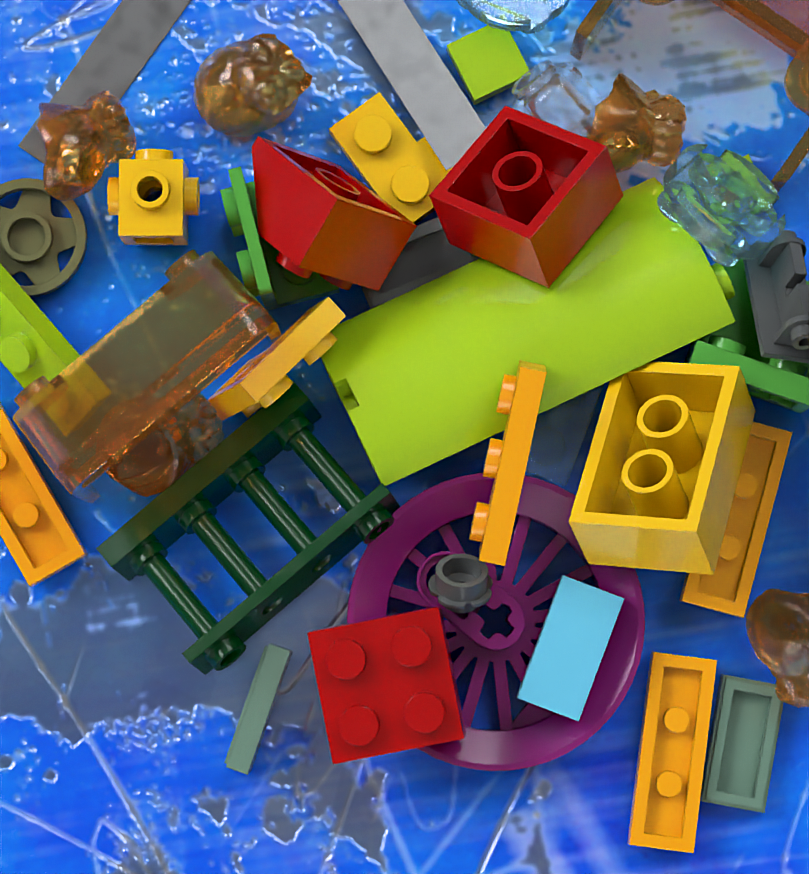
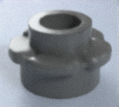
(461, 583)

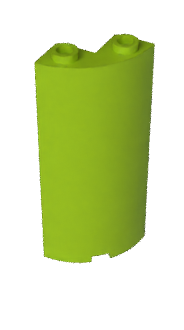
(431, 363)

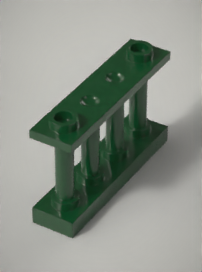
(190, 508)

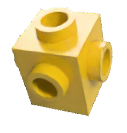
(159, 220)

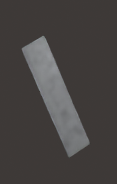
(113, 57)
(417, 75)

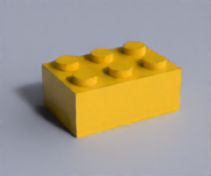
(664, 467)

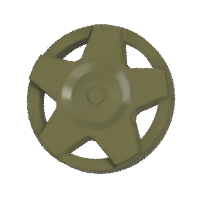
(35, 237)

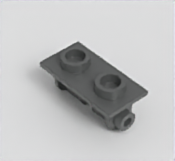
(781, 299)

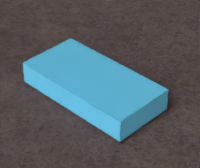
(570, 648)

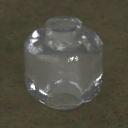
(557, 96)

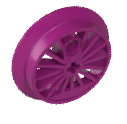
(535, 732)

